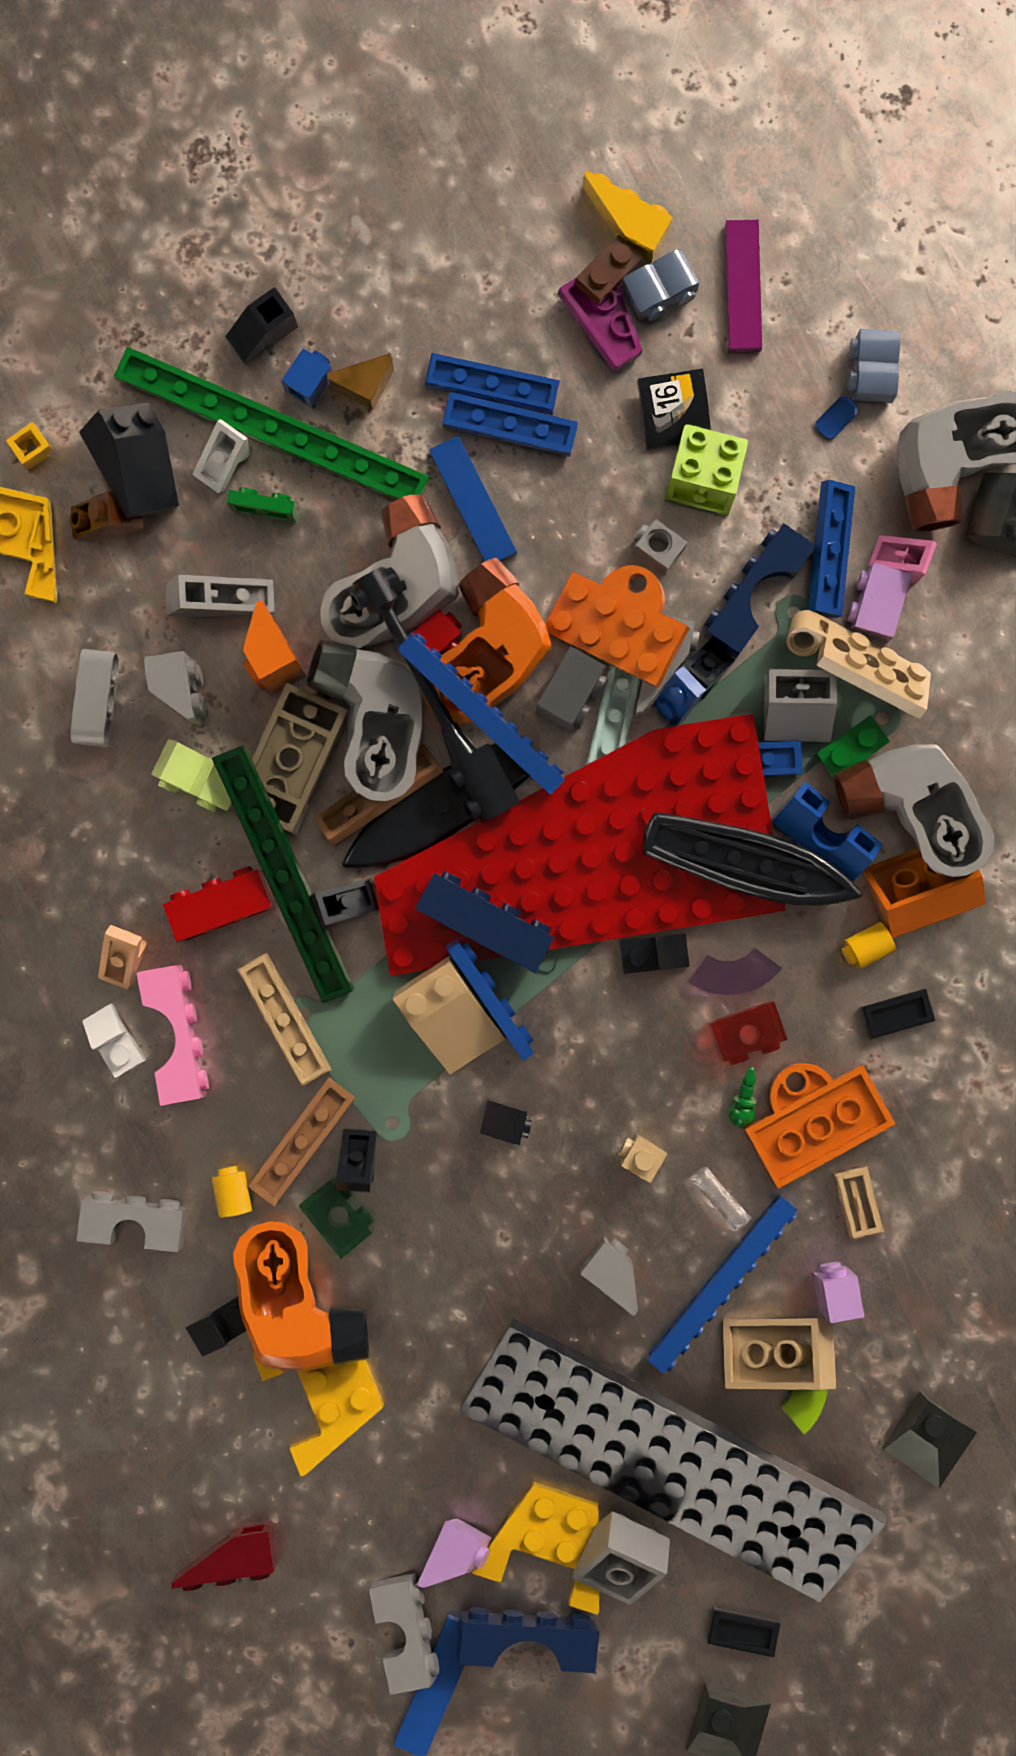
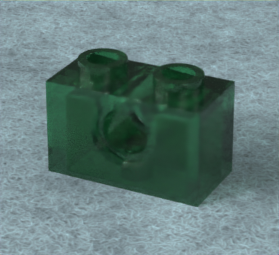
(339, 1236)

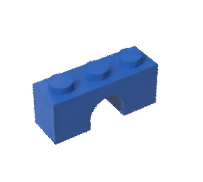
(804, 823)

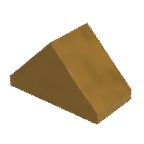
(364, 380)

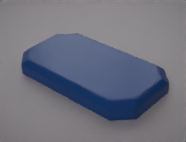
(837, 417)

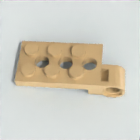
(861, 662)

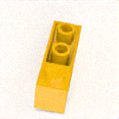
(627, 215)

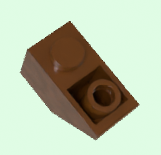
(101, 518)

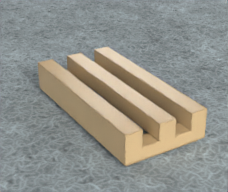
(850, 1175)

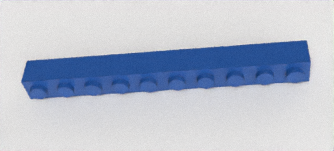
(478, 710)
(721, 1283)

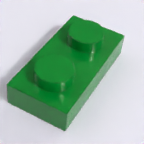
(249, 502)
(852, 746)

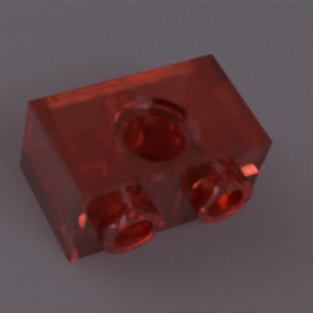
(727, 1030)

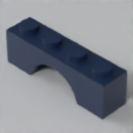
(782, 558)
(486, 1635)

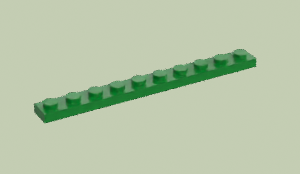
(269, 426)

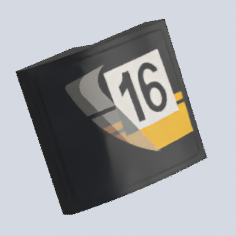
(670, 404)

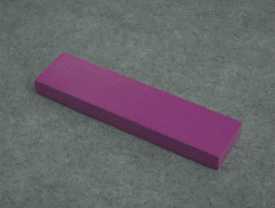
(743, 286)

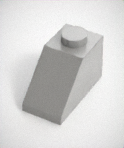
(612, 1273)

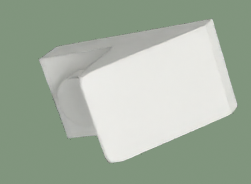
(221, 455)
(113, 1040)

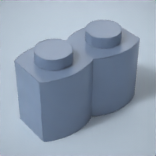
(660, 285)
(875, 365)

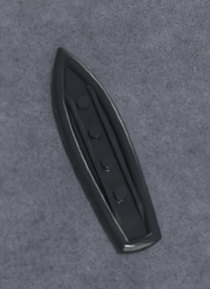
(420, 819)
(747, 861)

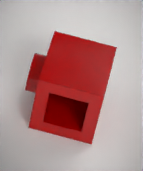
(440, 631)

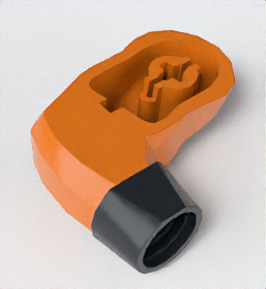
(282, 1309)

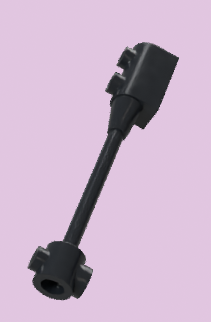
(473, 768)

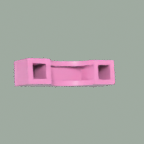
(167, 992)

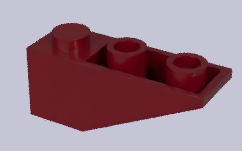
(241, 1554)

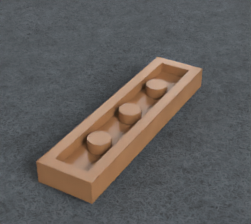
(356, 811)
(301, 1141)

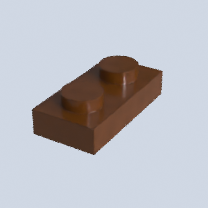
(608, 269)

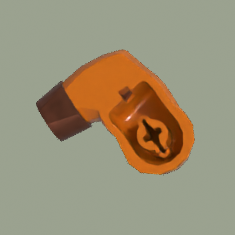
(507, 643)

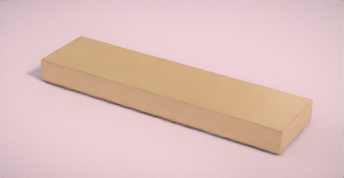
(284, 1019)

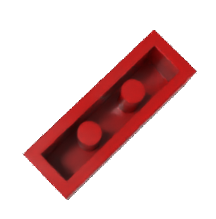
(218, 904)

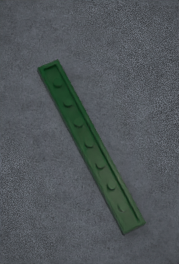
(282, 872)

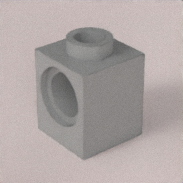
(659, 560)

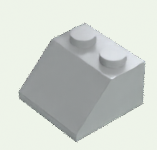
(623, 1558)

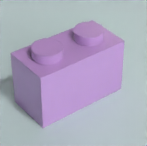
(879, 602)
(837, 1293)

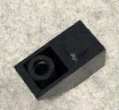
(261, 325)
(506, 1121)

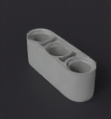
(94, 698)

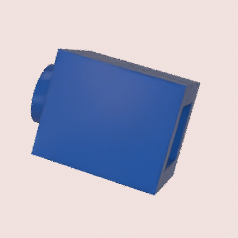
(307, 377)

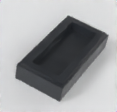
(897, 1013)
(743, 1631)

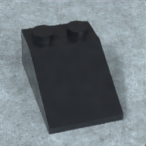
(132, 458)

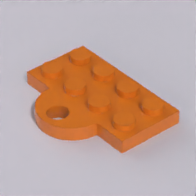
(619, 624)
(816, 1121)

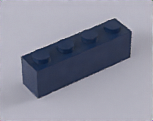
(485, 922)

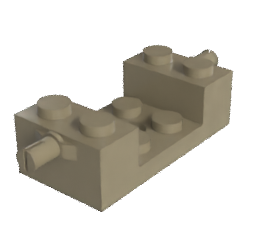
(311, 728)

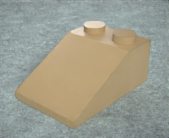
(448, 1015)
(779, 1354)

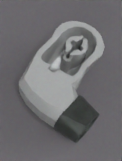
(382, 716)

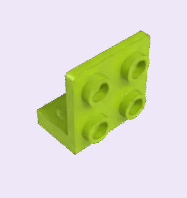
(707, 470)

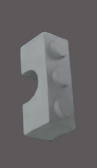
(162, 1222)
(401, 1602)

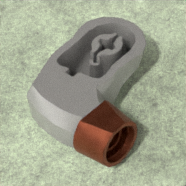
(949, 446)
(422, 564)
(929, 801)

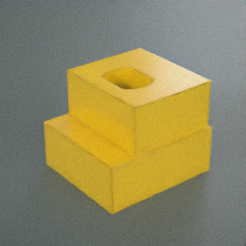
(23, 439)

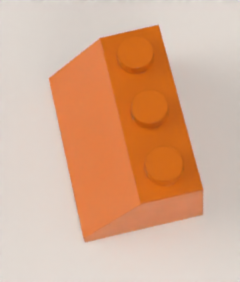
(268, 654)
(915, 896)

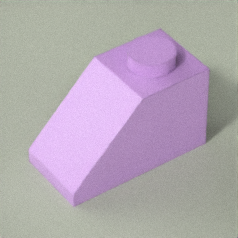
(455, 1553)

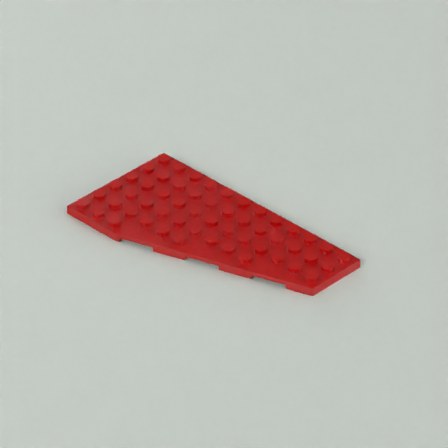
(579, 851)

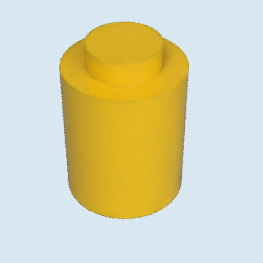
(868, 946)
(231, 1192)

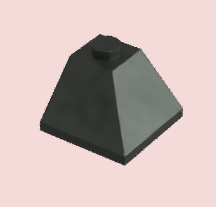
(929, 1440)
(727, 1723)

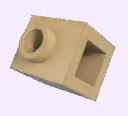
(641, 1157)

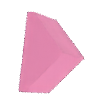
(904, 555)

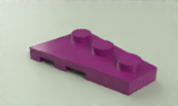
(605, 324)

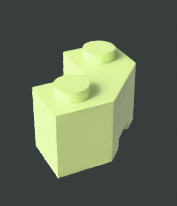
(193, 773)

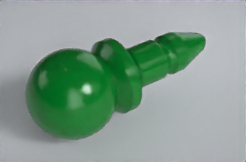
(741, 1111)

